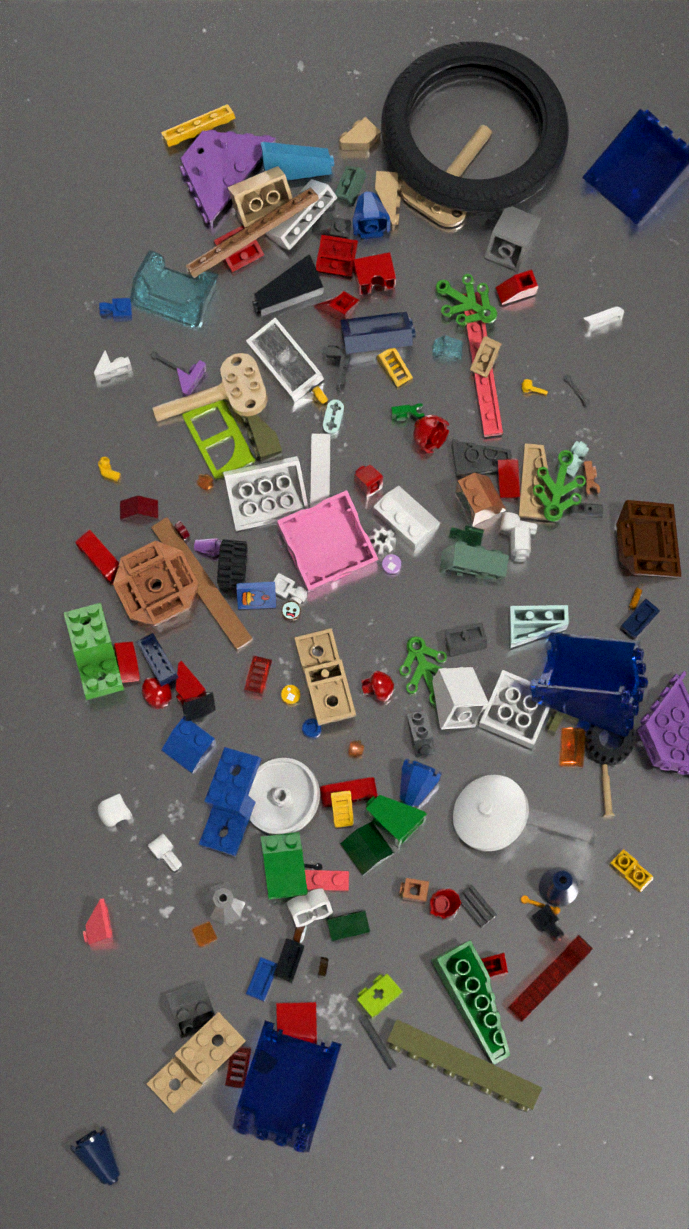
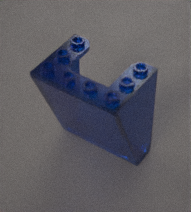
(640, 167)
(593, 680)
(285, 1089)

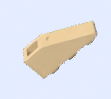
(386, 189)

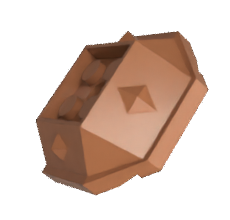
(149, 565)

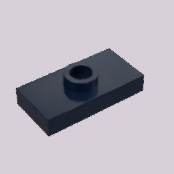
(640, 619)

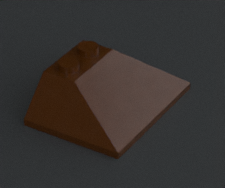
(648, 539)

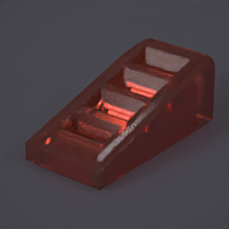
(254, 690)
(234, 1083)

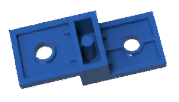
(230, 801)

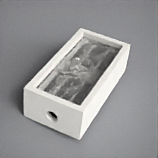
(285, 359)

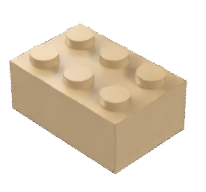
(259, 195)

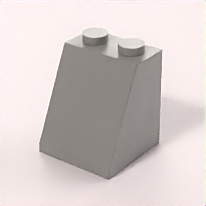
(512, 237)

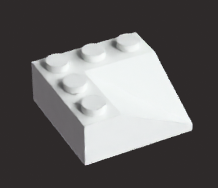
(513, 712)

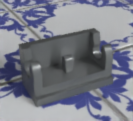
(466, 639)

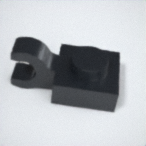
(547, 920)

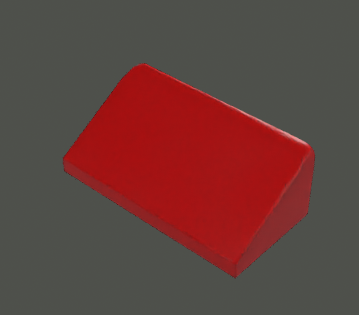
(508, 478)

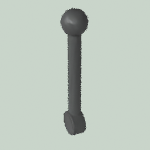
(154, 355)
(567, 378)

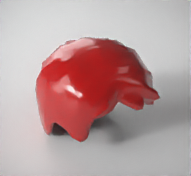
(155, 694)
(444, 903)

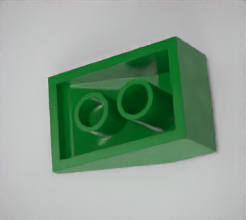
(283, 865)

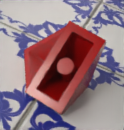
(339, 306)

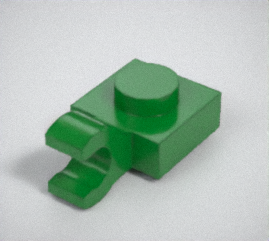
(403, 412)

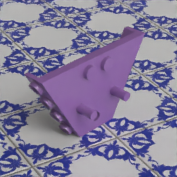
(225, 161)
(667, 728)

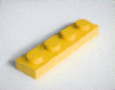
(195, 126)

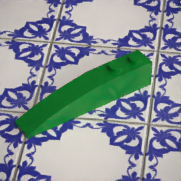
(473, 996)

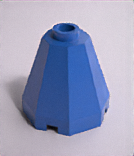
(370, 217)
(417, 782)

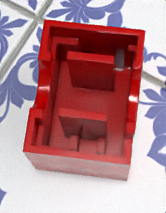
(374, 271)

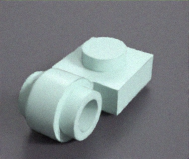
(579, 450)

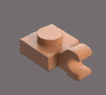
(590, 473)

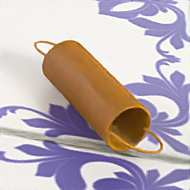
(635, 598)

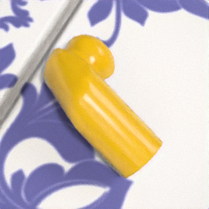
(106, 470)

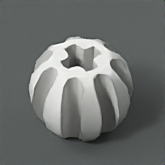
(386, 536)

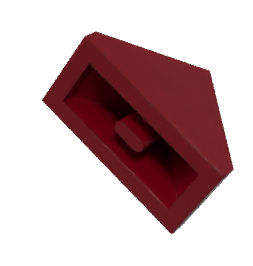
(138, 508)

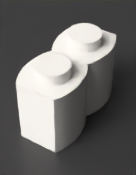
(520, 543)
(309, 907)

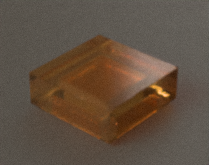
(204, 934)

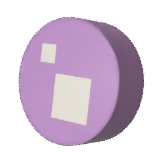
(391, 564)

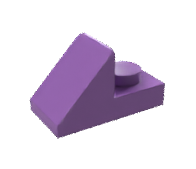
(189, 382)

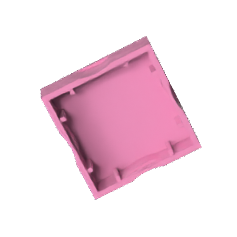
(327, 541)

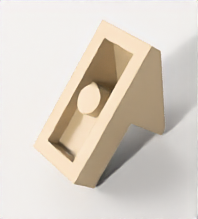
(486, 356)

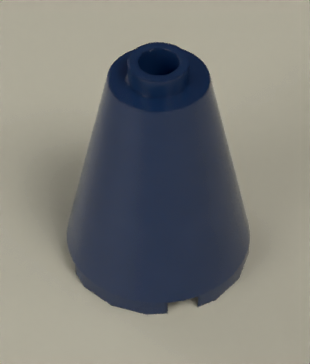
(555, 892)
(98, 1156)

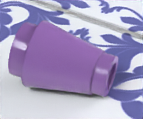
(208, 546)

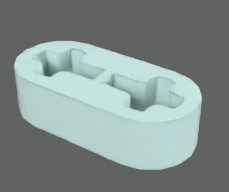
(337, 418)

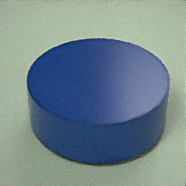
(311, 729)

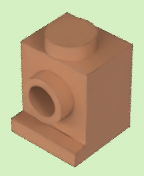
(422, 890)

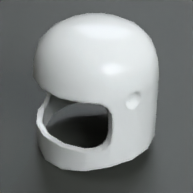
(113, 810)

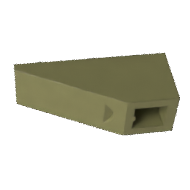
(265, 439)

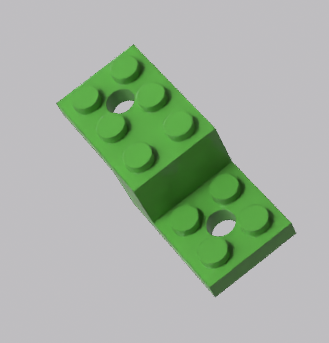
(93, 651)

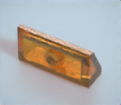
(572, 747)

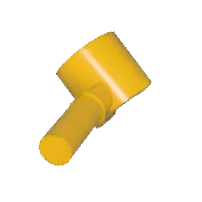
(527, 387)

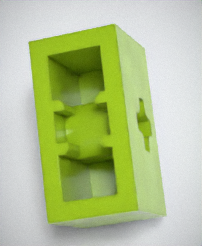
(375, 1006)

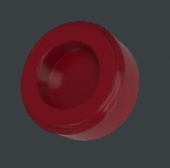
(181, 529)

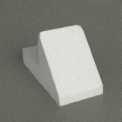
(106, 369)

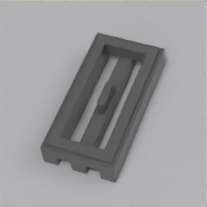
(466, 893)

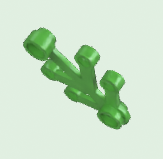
(468, 302)
(558, 489)
(424, 667)

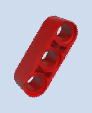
(98, 555)
(360, 790)

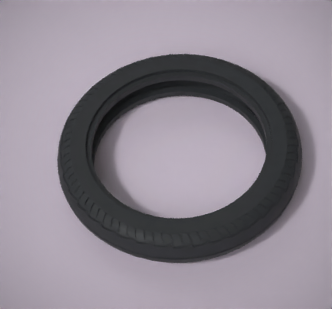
(486, 60)

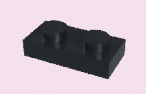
(288, 960)

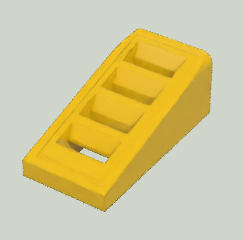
(400, 363)
(342, 810)

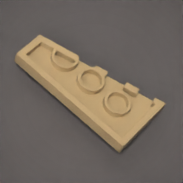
(530, 505)

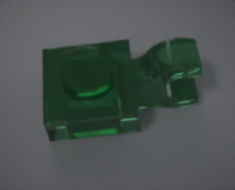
(470, 535)

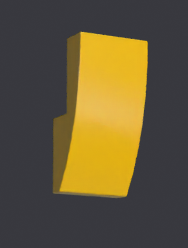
(631, 870)

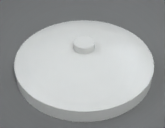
(284, 796)
(490, 813)

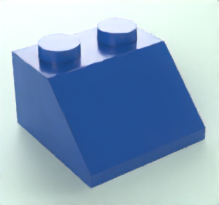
(188, 744)

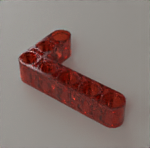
(550, 978)

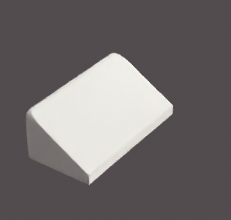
(603, 318)

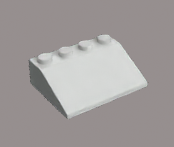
(265, 492)

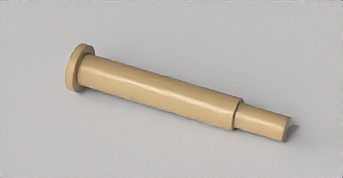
(606, 792)

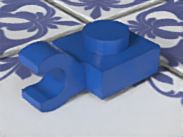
(119, 308)

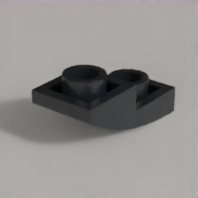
(199, 706)

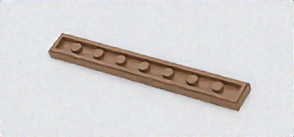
(252, 232)
(207, 590)

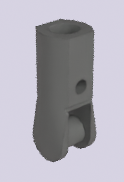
(590, 510)

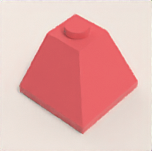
(98, 926)

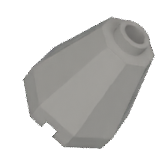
(225, 911)

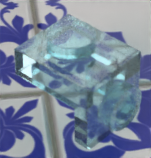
(448, 348)

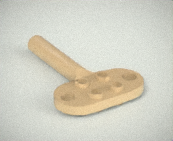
(439, 213)
(239, 386)

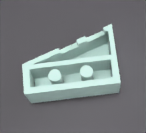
(535, 622)

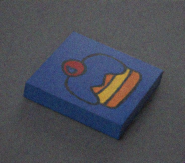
(256, 595)

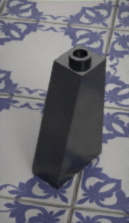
(289, 288)

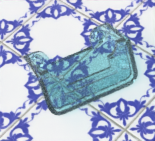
(171, 292)

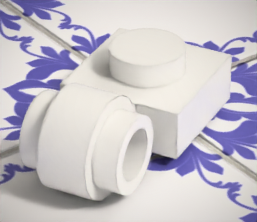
(284, 587)

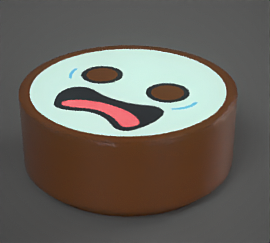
(299, 934)

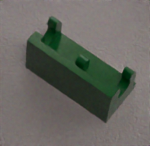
(348, 925)

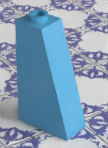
(297, 160)

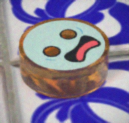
(291, 611)

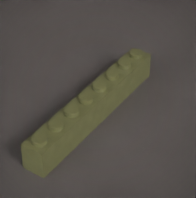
(464, 1065)

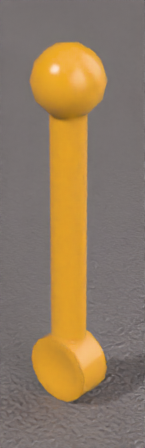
(525, 900)

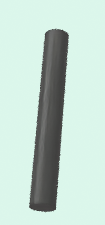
(378, 1042)

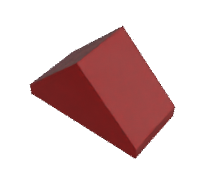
(496, 965)

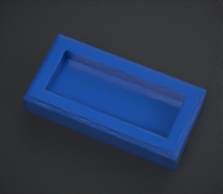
(261, 979)

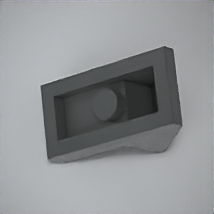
(332, 226)

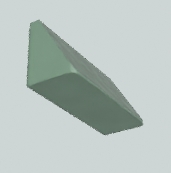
(350, 184)

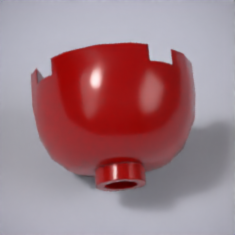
(430, 432)

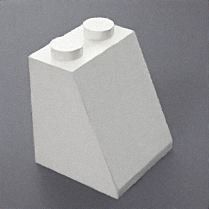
(458, 697)

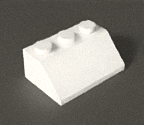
(405, 517)

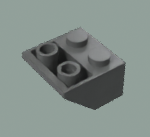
(190, 1008)

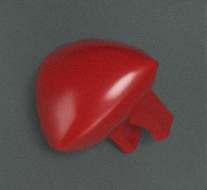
(380, 684)

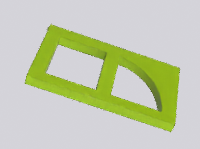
(242, 454)

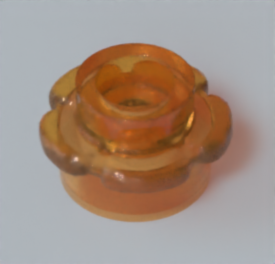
(205, 481)
(355, 748)

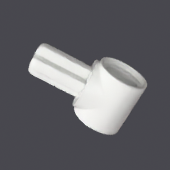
(512, 520)
(162, 848)

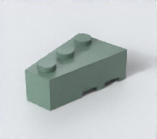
(474, 561)

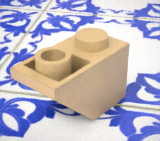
(360, 137)

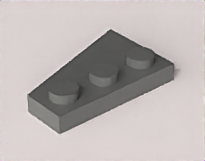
(477, 458)

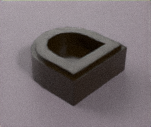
(323, 967)

